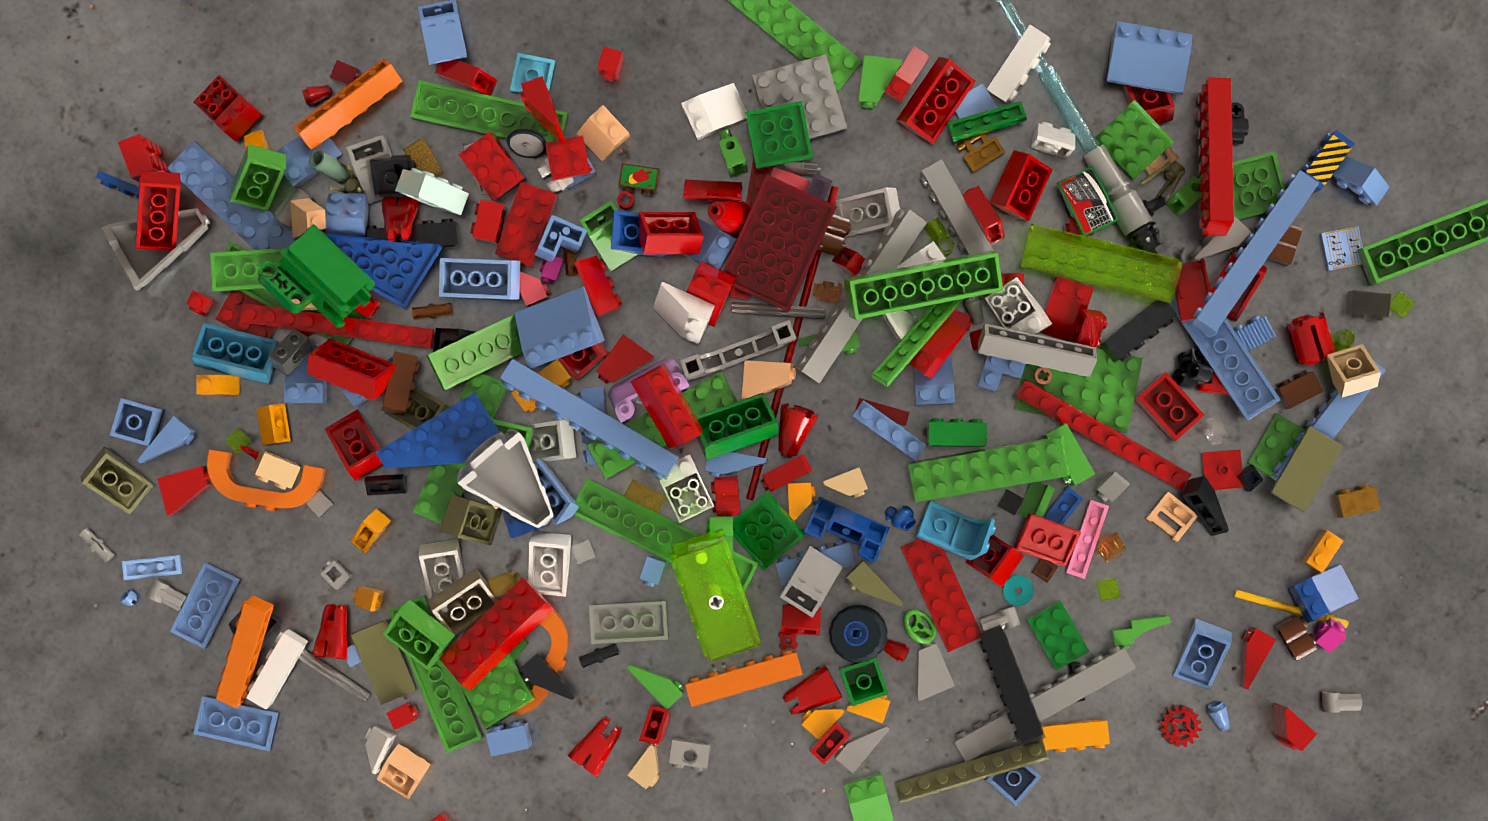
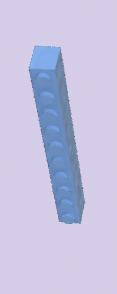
(1255, 253)
(589, 419)

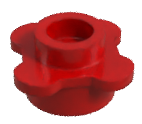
(784, 644)

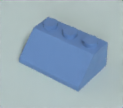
(560, 500)

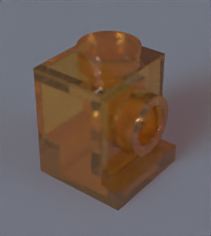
(827, 292)
(1108, 548)

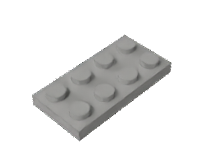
(628, 622)

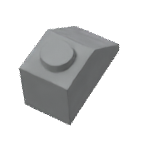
(1111, 487)

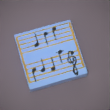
(1341, 248)

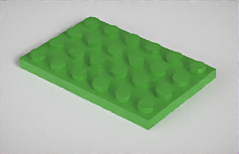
(1104, 395)

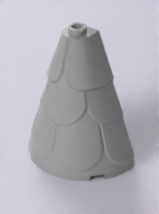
(144, 265)
(507, 478)

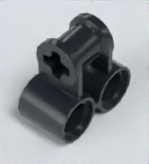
(1240, 124)
(1192, 369)

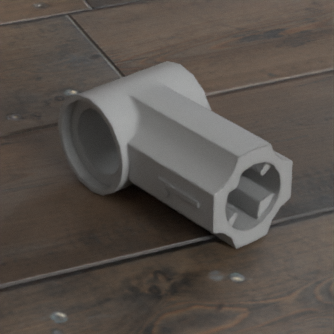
(162, 592)
(1004, 618)
(1336, 702)

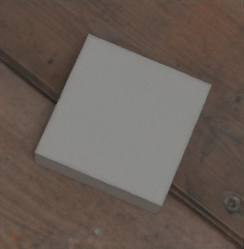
(319, 503)
(583, 551)

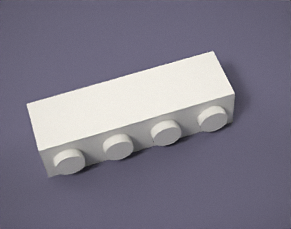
(1018, 64)
(277, 668)

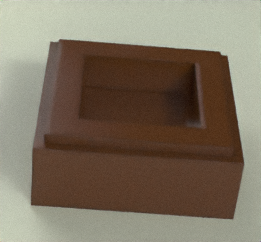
(1044, 569)

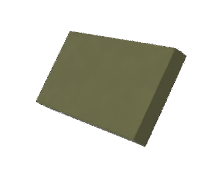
(1306, 469)
(383, 663)

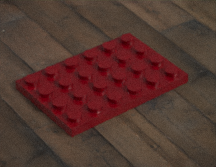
(778, 242)

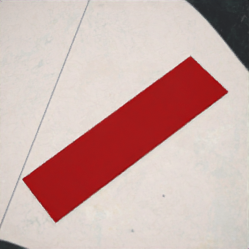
(896, 415)

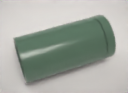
(329, 166)

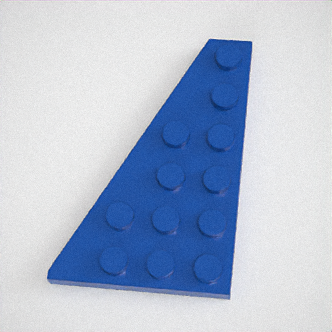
(393, 265)
(442, 439)

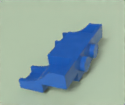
(848, 526)

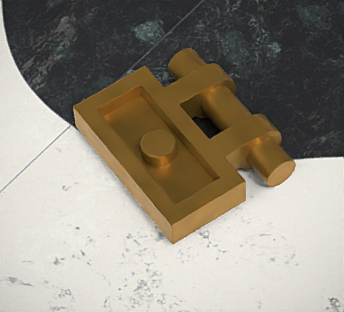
(982, 154)

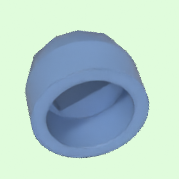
(127, 597)

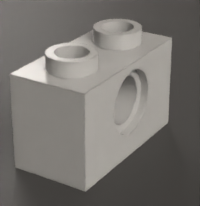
(700, 749)

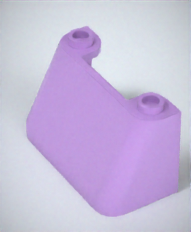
(623, 392)

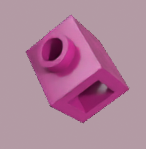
(1330, 634)

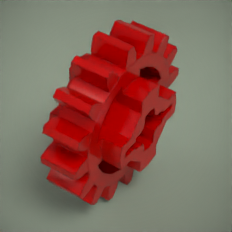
(1176, 732)

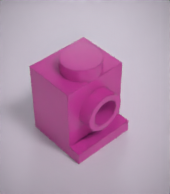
(551, 270)

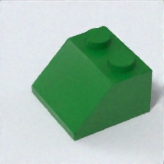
(863, 681)

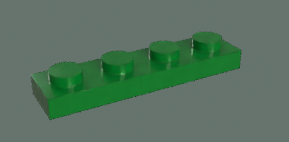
(987, 121)

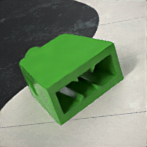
(732, 154)
(1185, 196)

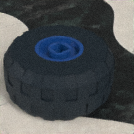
(858, 633)

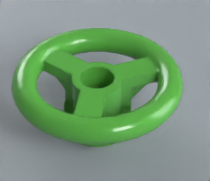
(918, 628)

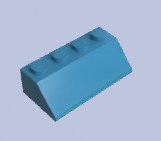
(234, 353)

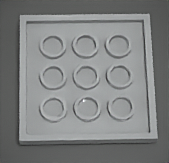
(805, 82)

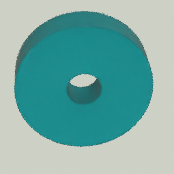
(1026, 590)

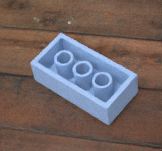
(479, 278)

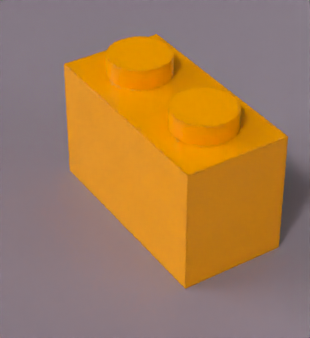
(1322, 551)

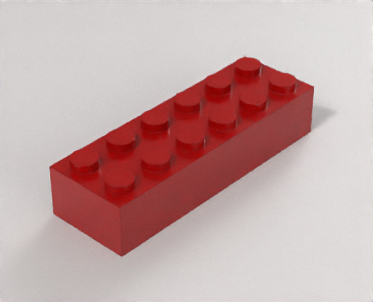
(496, 634)

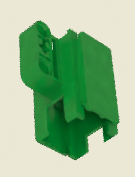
(317, 274)

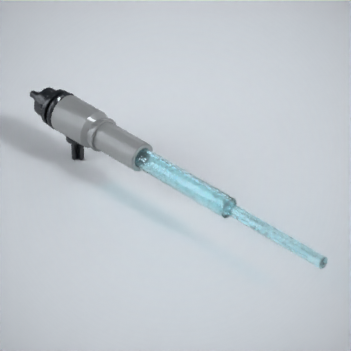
(1131, 210)

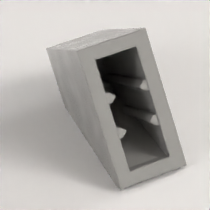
(931, 672)

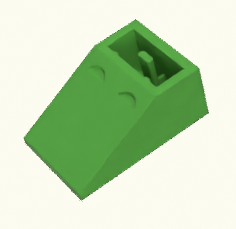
(600, 232)

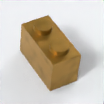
(1357, 501)

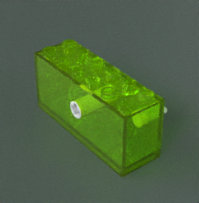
(714, 595)

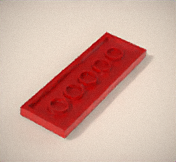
(942, 593)

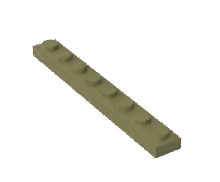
(971, 771)

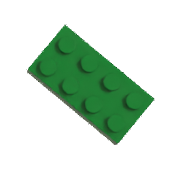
(736, 426)

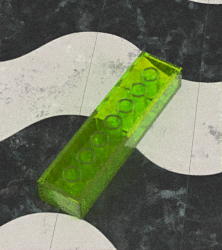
(1101, 263)

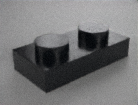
(385, 484)

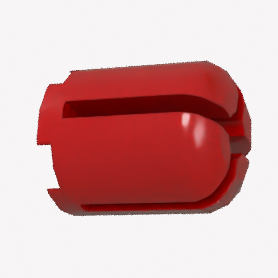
(1311, 338)

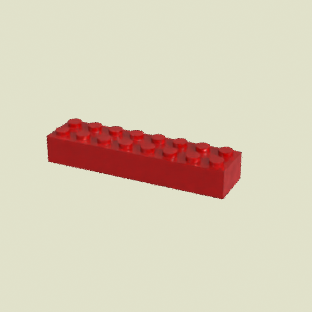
(1216, 156)

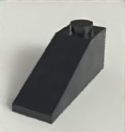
(1205, 504)
(543, 675)

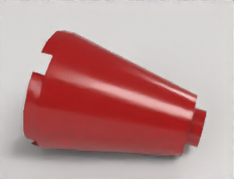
(729, 216)
(794, 428)

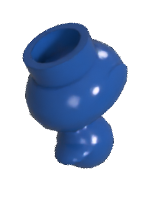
(902, 518)

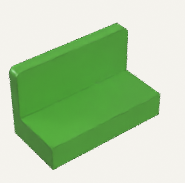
(1036, 499)

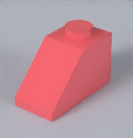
(791, 178)
(532, 289)

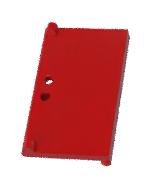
(712, 190)
(1194, 286)

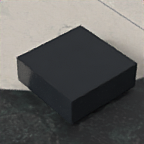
(1250, 478)
(1010, 502)

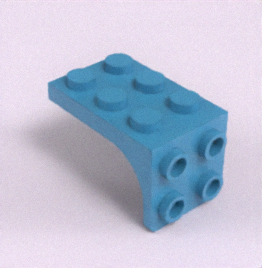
(955, 531)

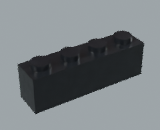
(1138, 329)

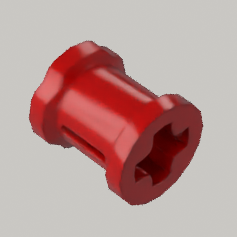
(620, 198)

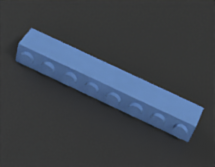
(1329, 420)

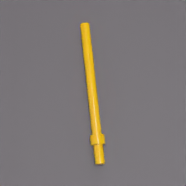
(1282, 606)

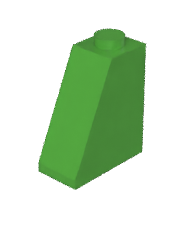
(875, 78)

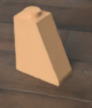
(304, 214)
(766, 377)

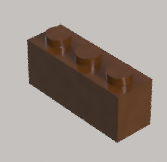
(400, 384)

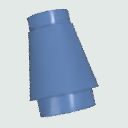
(1218, 713)

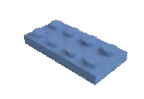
(204, 605)
(241, 726)

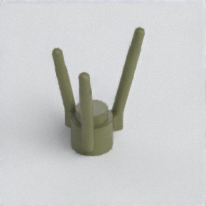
(1173, 172)
(351, 185)

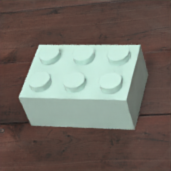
(432, 190)

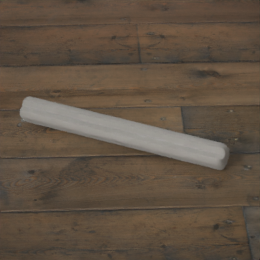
(769, 309)
(334, 675)

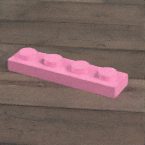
(1086, 544)

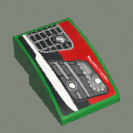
(1087, 201)

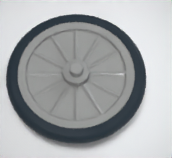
(526, 143)

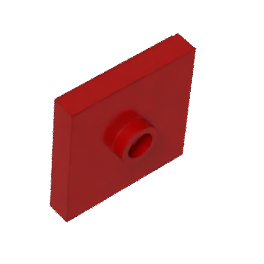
(1222, 468)

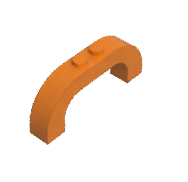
(220, 475)
(559, 643)

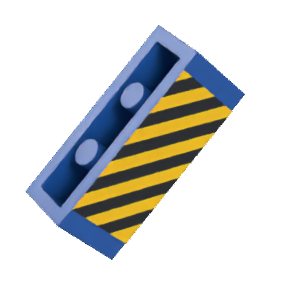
(1328, 158)

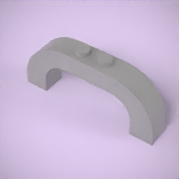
(737, 353)

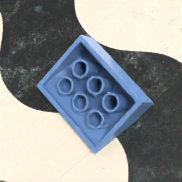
(1149, 57)
(557, 327)

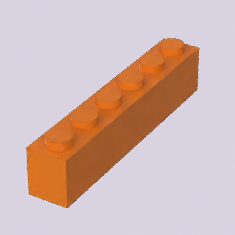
(347, 104)
(244, 651)
(743, 679)

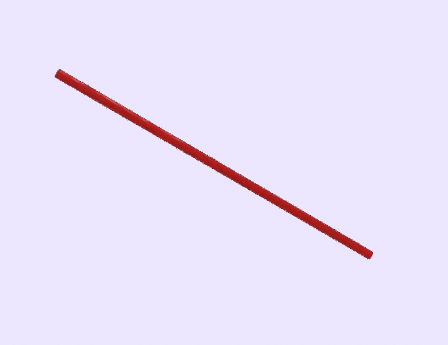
(789, 354)

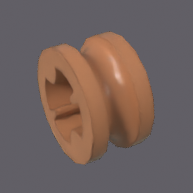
(1044, 370)

